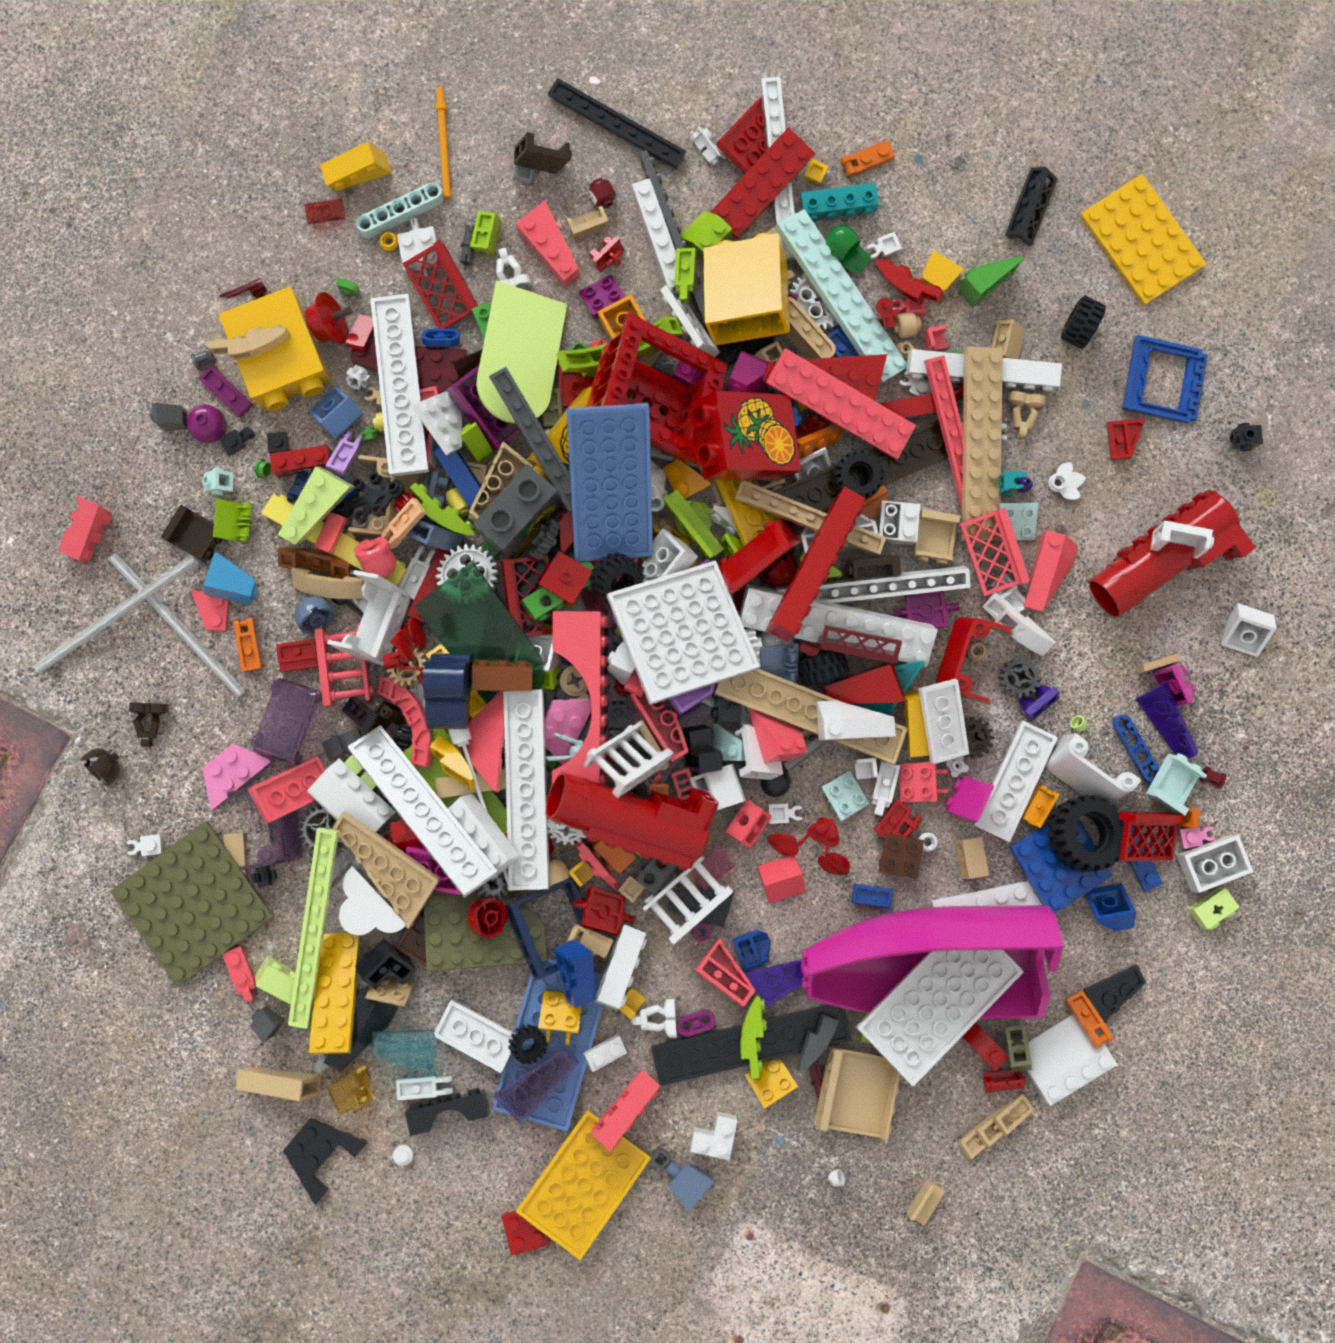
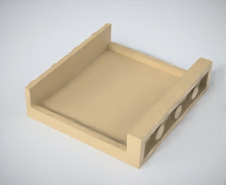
(857, 1093)

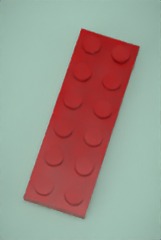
(764, 182)

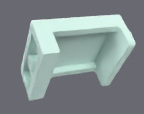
(1175, 782)

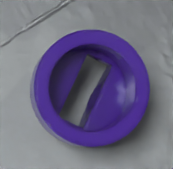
(1029, 486)

